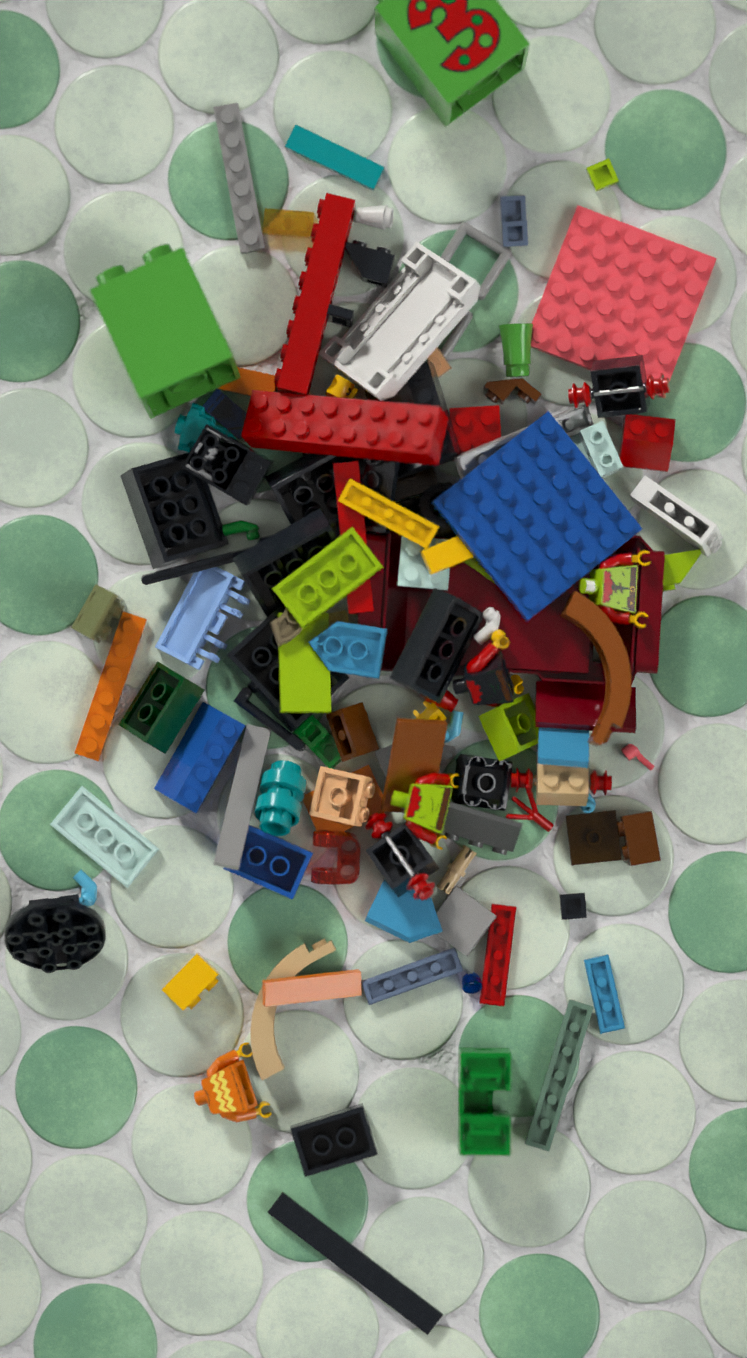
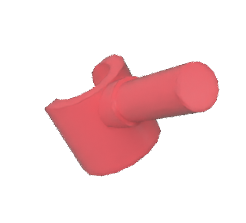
(631, 751)

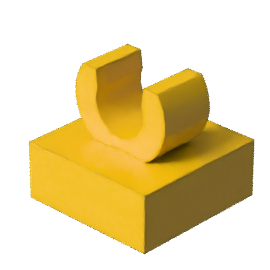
(431, 712)

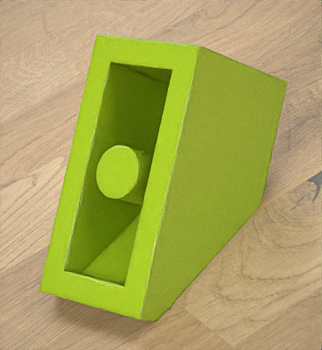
(677, 567)

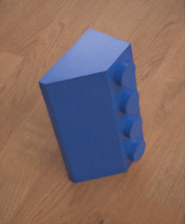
(200, 757)

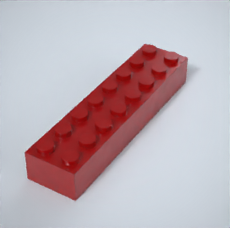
(317, 292)
(345, 427)

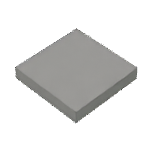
(463, 921)

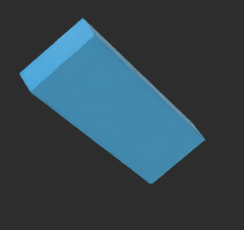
(604, 994)

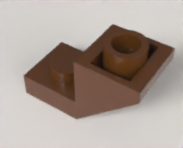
(502, 389)

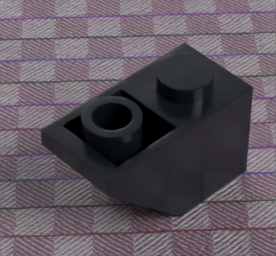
(371, 264)

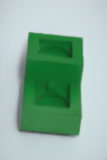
(319, 741)

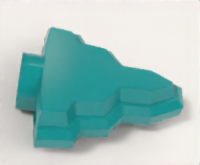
(192, 425)

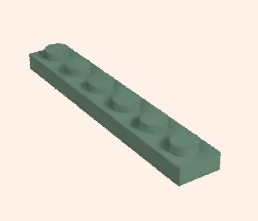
(559, 1075)

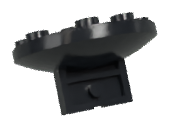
(55, 933)

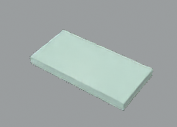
(104, 836)

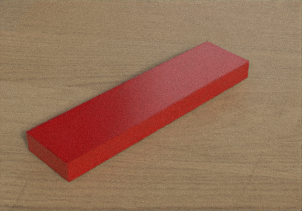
(498, 956)

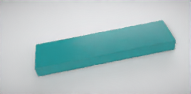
(334, 157)

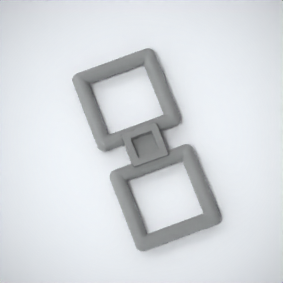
(504, 252)

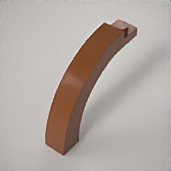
(614, 659)

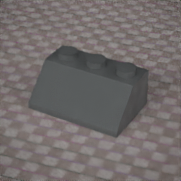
(481, 828)

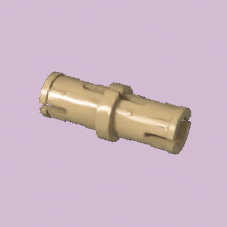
(456, 869)

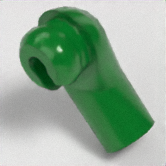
(242, 526)

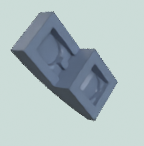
(514, 221)

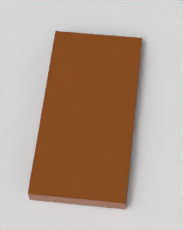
(414, 753)

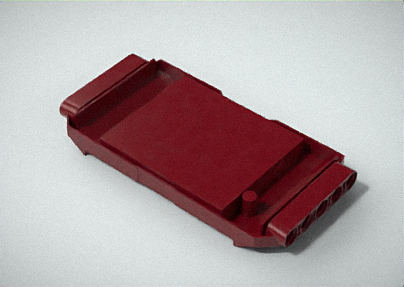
(542, 645)

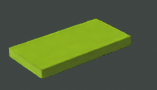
(327, 578)
(302, 674)

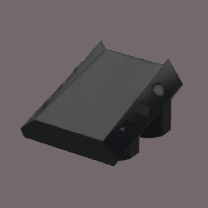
(482, 782)

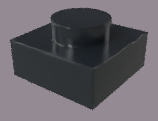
(572, 906)

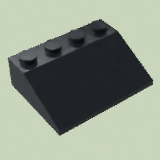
(424, 389)
(300, 498)
(173, 511)
(281, 555)
(257, 666)

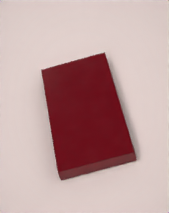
(576, 706)

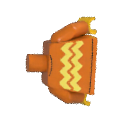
(229, 1089)

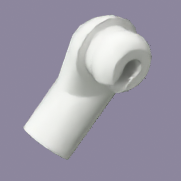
(492, 624)

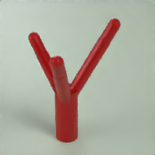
(533, 814)

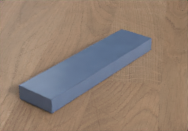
(411, 976)

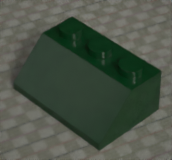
(161, 707)

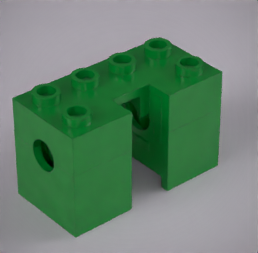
(479, 1127)

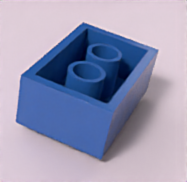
(272, 862)

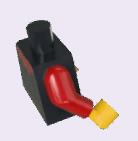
(488, 676)

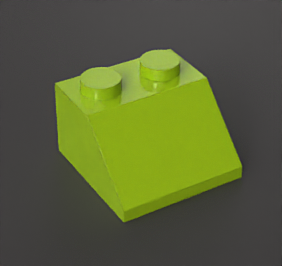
(511, 727)

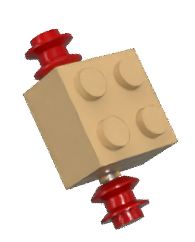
(561, 784)

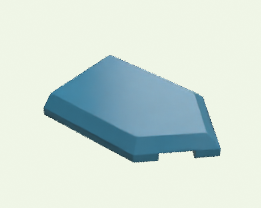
(351, 648)
(403, 915)

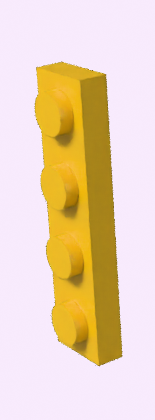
(388, 513)

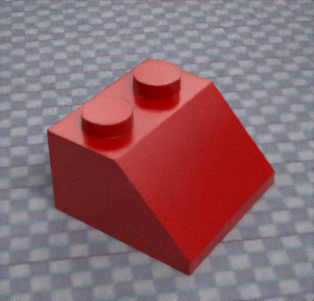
(646, 442)

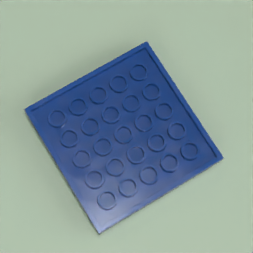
(537, 516)

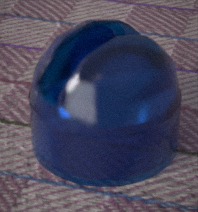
(471, 978)

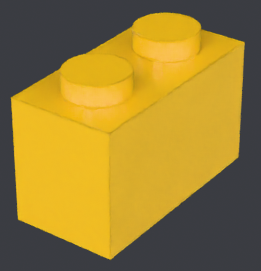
(191, 981)

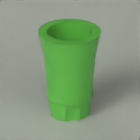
(516, 348)

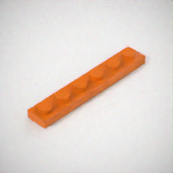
(110, 686)

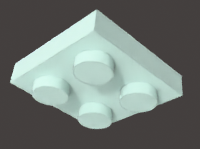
(413, 568)

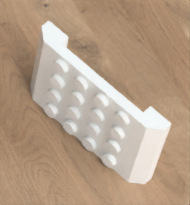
(403, 323)

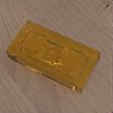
(288, 223)

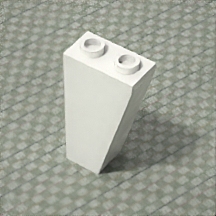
(677, 516)

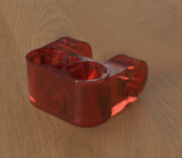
(333, 875)

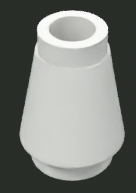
(375, 216)

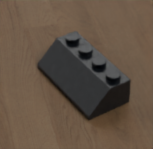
(437, 645)

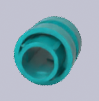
(280, 798)

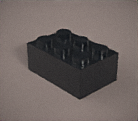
(334, 1140)

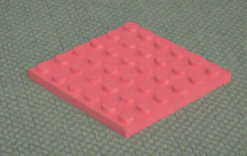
(619, 295)

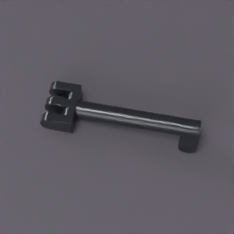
(243, 701)

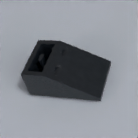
(227, 464)

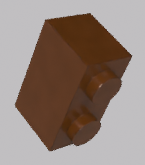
(352, 731)
(639, 838)

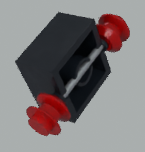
(619, 387)
(401, 858)

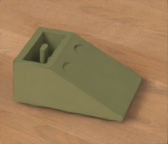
(98, 614)

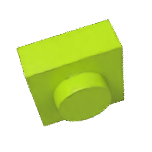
(602, 175)

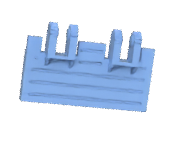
(199, 613)

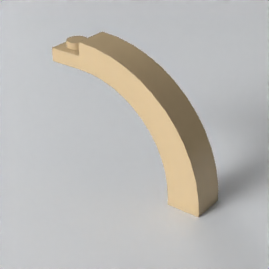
(262, 1024)

